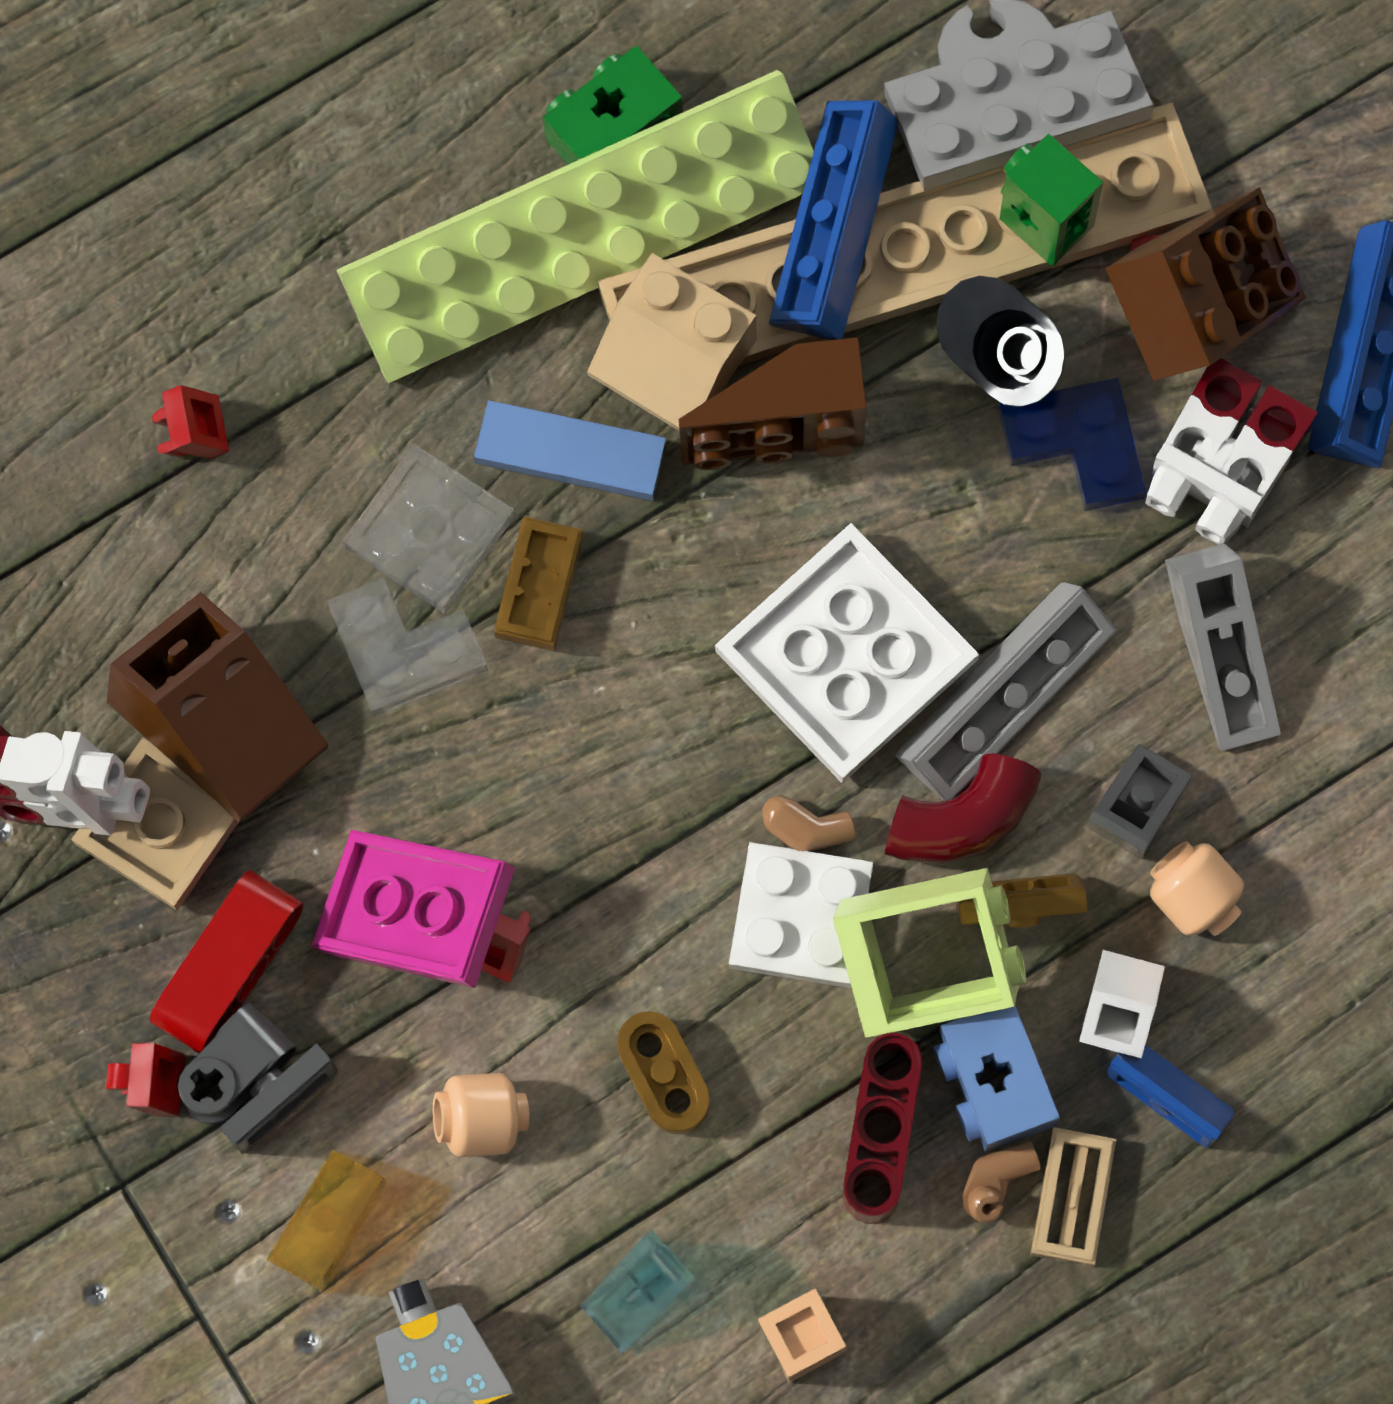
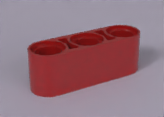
(226, 961)

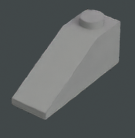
(1224, 644)

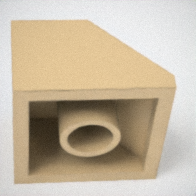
(671, 342)

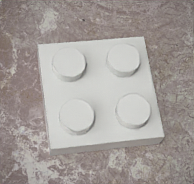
(789, 911)

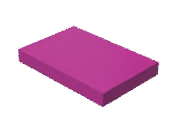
(413, 908)

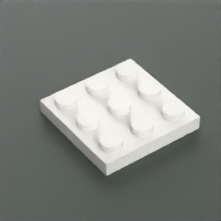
(846, 653)

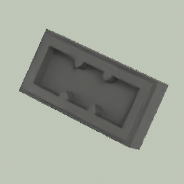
(277, 1097)

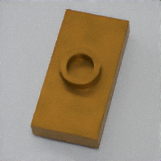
(538, 583)
(1033, 899)

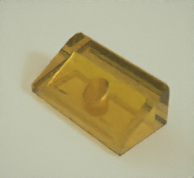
(327, 1220)

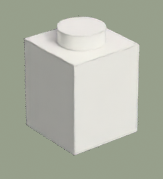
(1122, 1004)

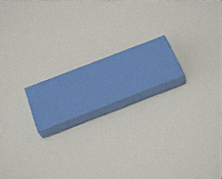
(570, 450)

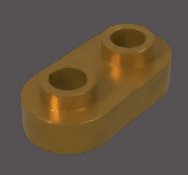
(663, 1074)

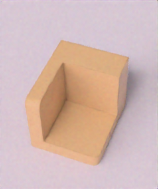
(802, 1335)

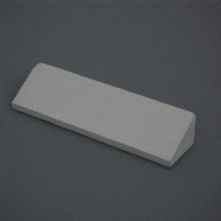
(1006, 690)

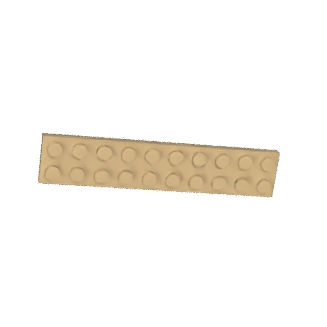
(954, 232)

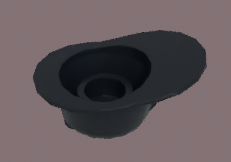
(1001, 340)

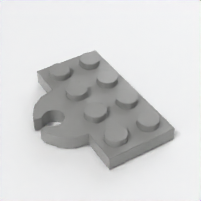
(1014, 91)

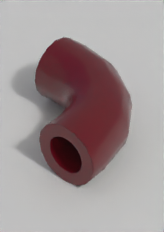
(969, 822)

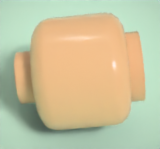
(1197, 889)
(479, 1114)

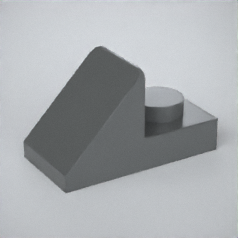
(1139, 801)

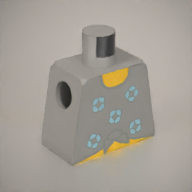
(437, 1354)

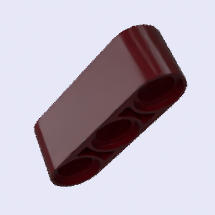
(887, 1097)

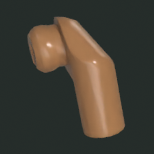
(804, 830)
(991, 1178)

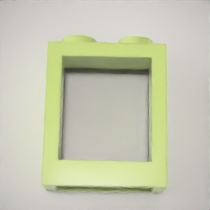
(866, 971)

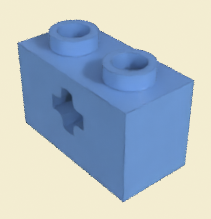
(1025, 1101)

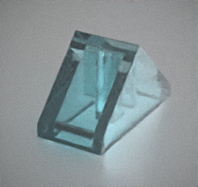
(639, 1292)

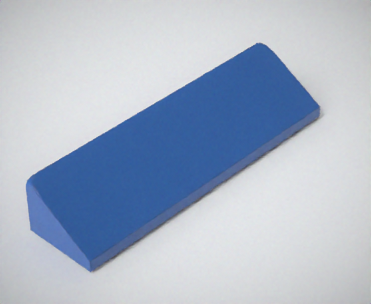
(834, 219)
(1358, 378)

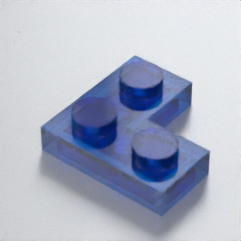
(1090, 426)

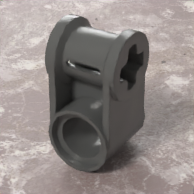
(238, 1058)

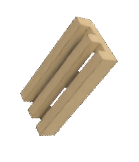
(1063, 1250)

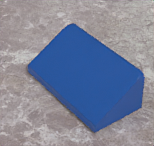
(1172, 1095)

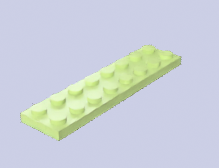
(580, 226)

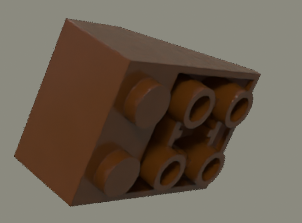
(1206, 285)
(789, 405)
(214, 707)

